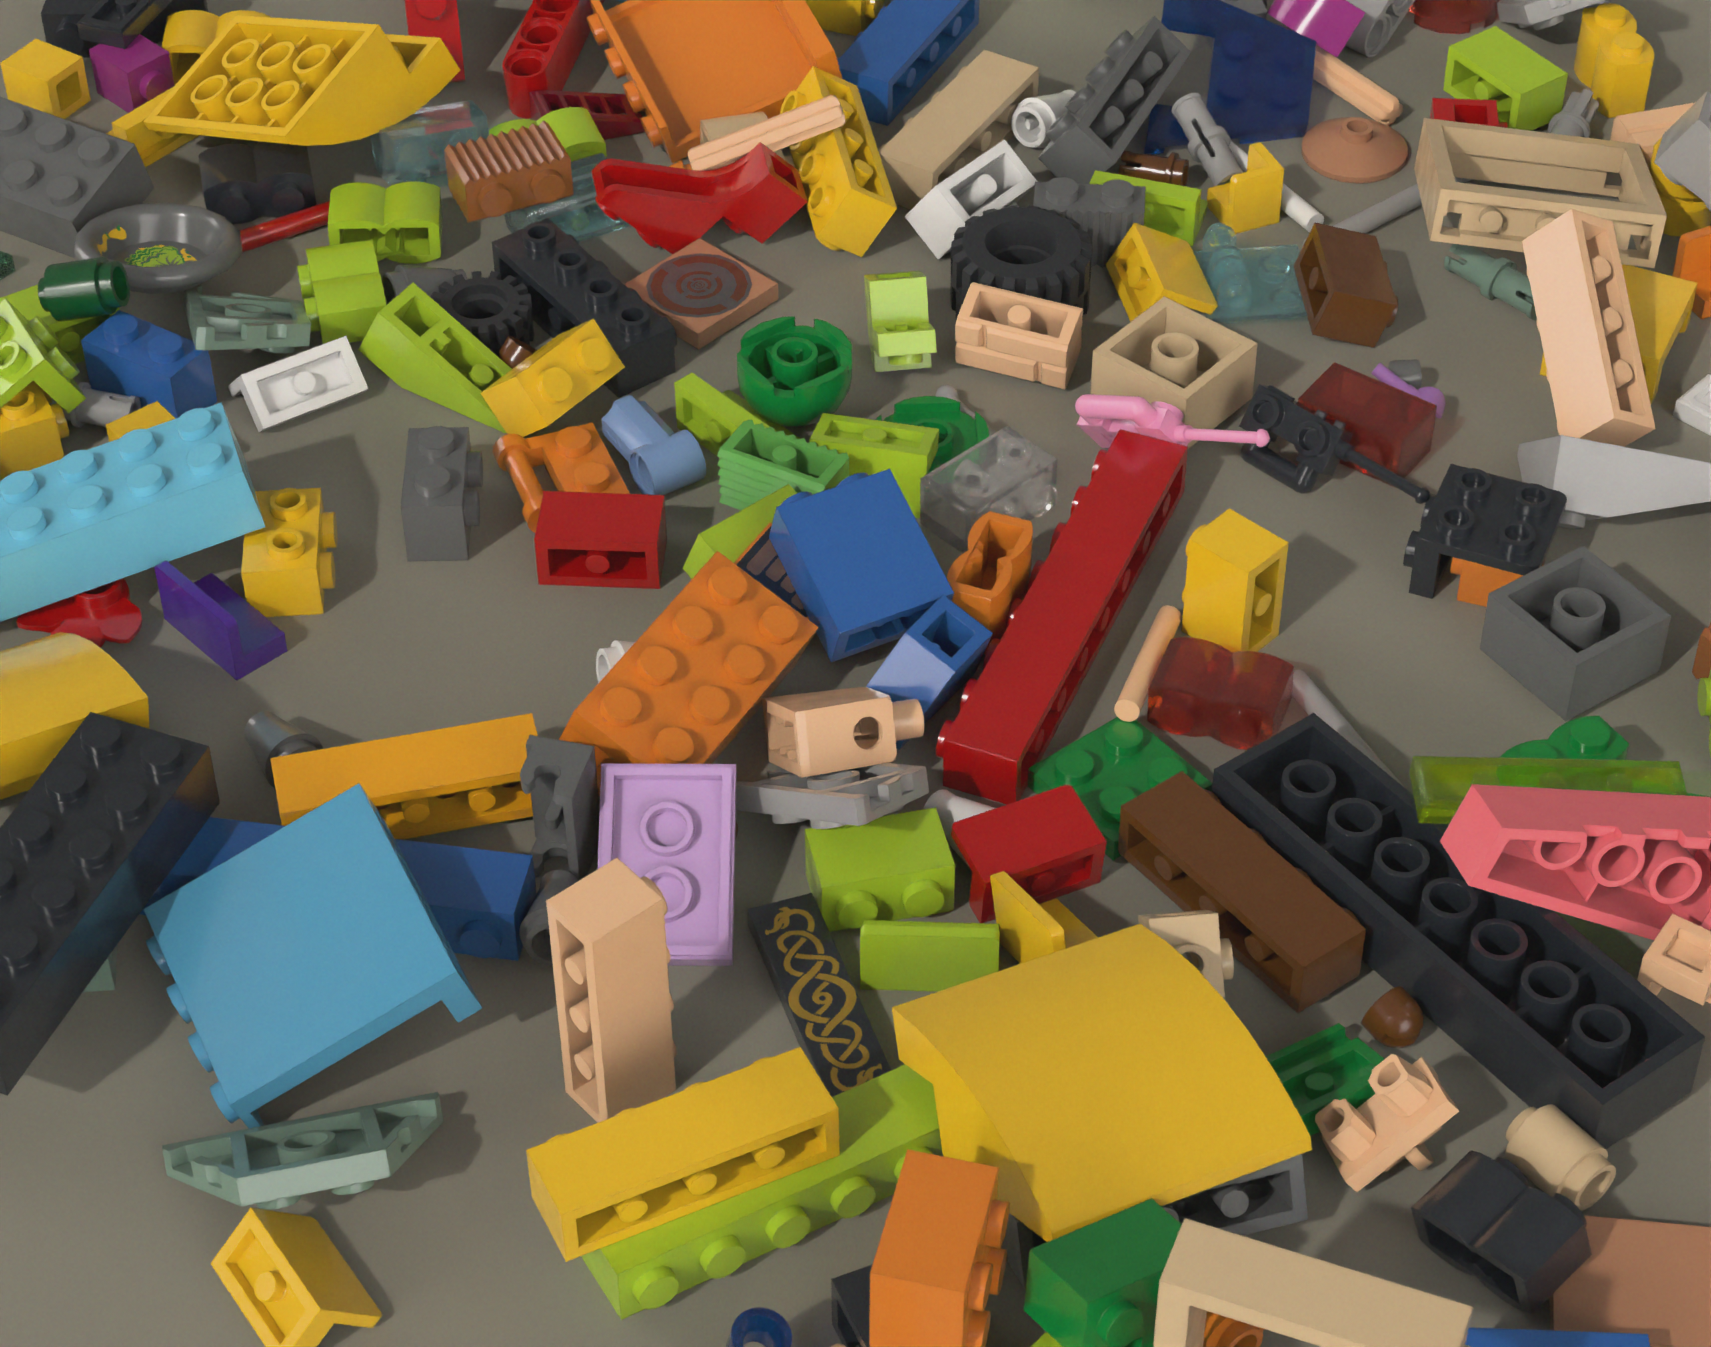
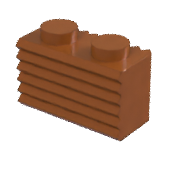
(508, 172)

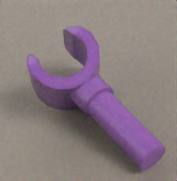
(1426, 393)

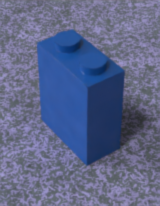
(857, 562)

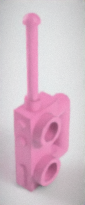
(1106, 414)

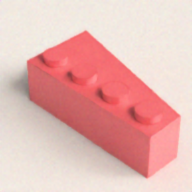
(1588, 853)

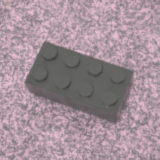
(61, 176)

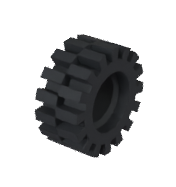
(489, 307)

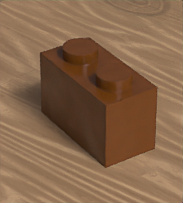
(1345, 285)

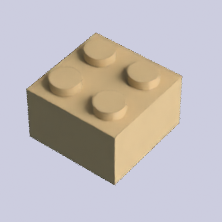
(1180, 361)

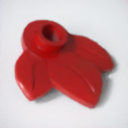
(94, 615)

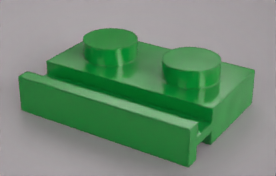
(1324, 1070)

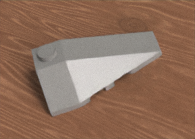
(1611, 478)

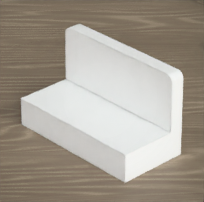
(300, 384)

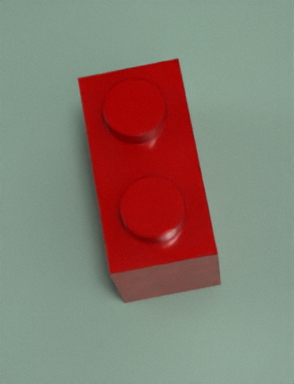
(601, 539)

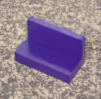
(218, 621)

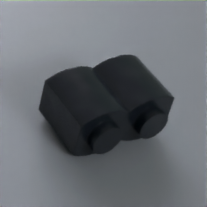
(256, 180)
(1503, 1230)

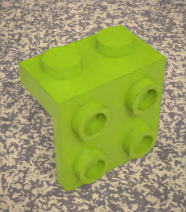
(31, 355)

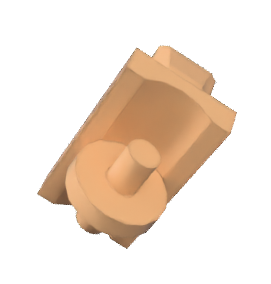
(1389, 1125)

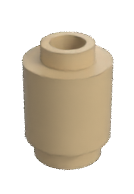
(1559, 1155)

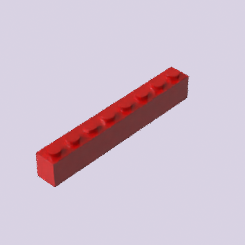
(1062, 619)

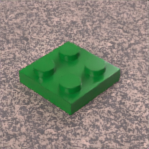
(1110, 770)

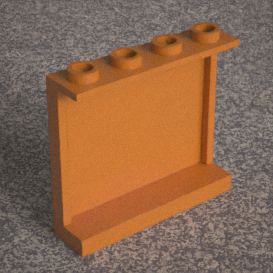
(708, 60)

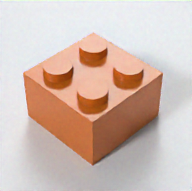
(938, 1255)

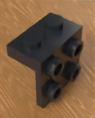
(1482, 522)

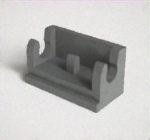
(563, 802)

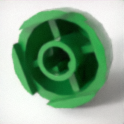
(794, 370)

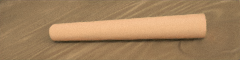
(1146, 664)

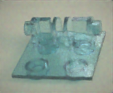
(1249, 280)

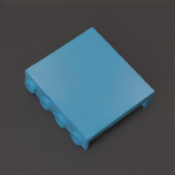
(302, 953)

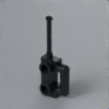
(1315, 438)

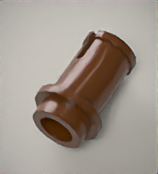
(1155, 168)

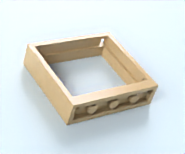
(1507, 216)
(1293, 1297)

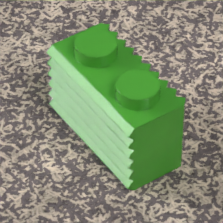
(762, 461)

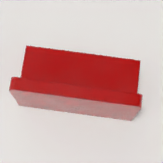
(1039, 841)

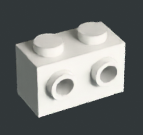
(986, 183)

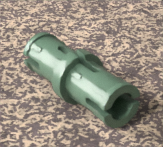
(1494, 276)

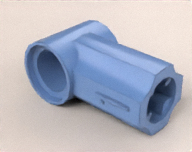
(655, 454)

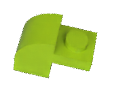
(899, 321)

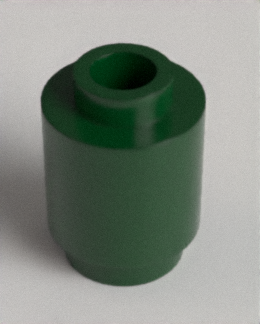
(83, 288)

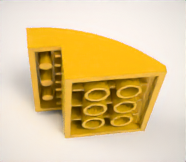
(304, 82)
(48, 694)
(1098, 1081)

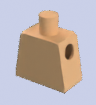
(837, 729)

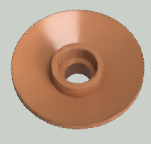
(1354, 150)

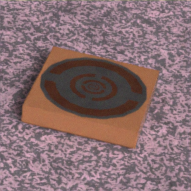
(704, 292)

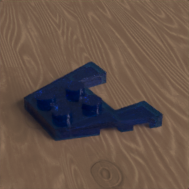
(1255, 78)

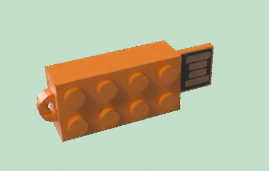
(698, 666)

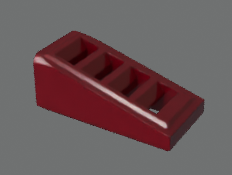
(603, 108)

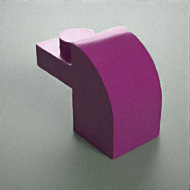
(1322, 20)

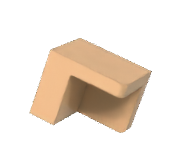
(1679, 961)

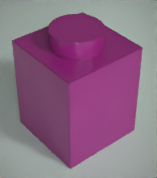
(131, 74)

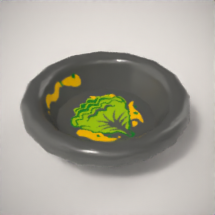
(162, 245)

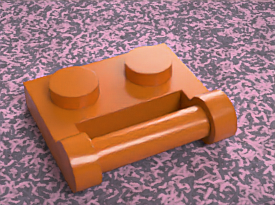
(572, 458)

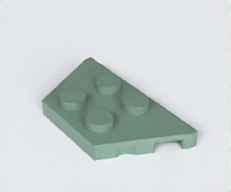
(245, 321)
(307, 1154)

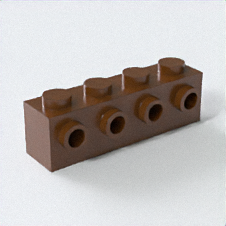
(1264, 905)

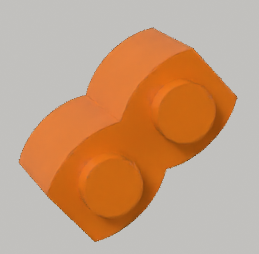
(993, 569)

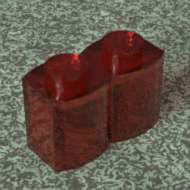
(1219, 693)

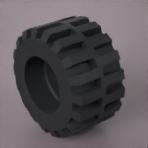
(1022, 253)

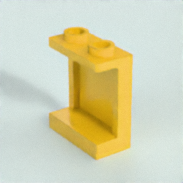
(1659, 310)

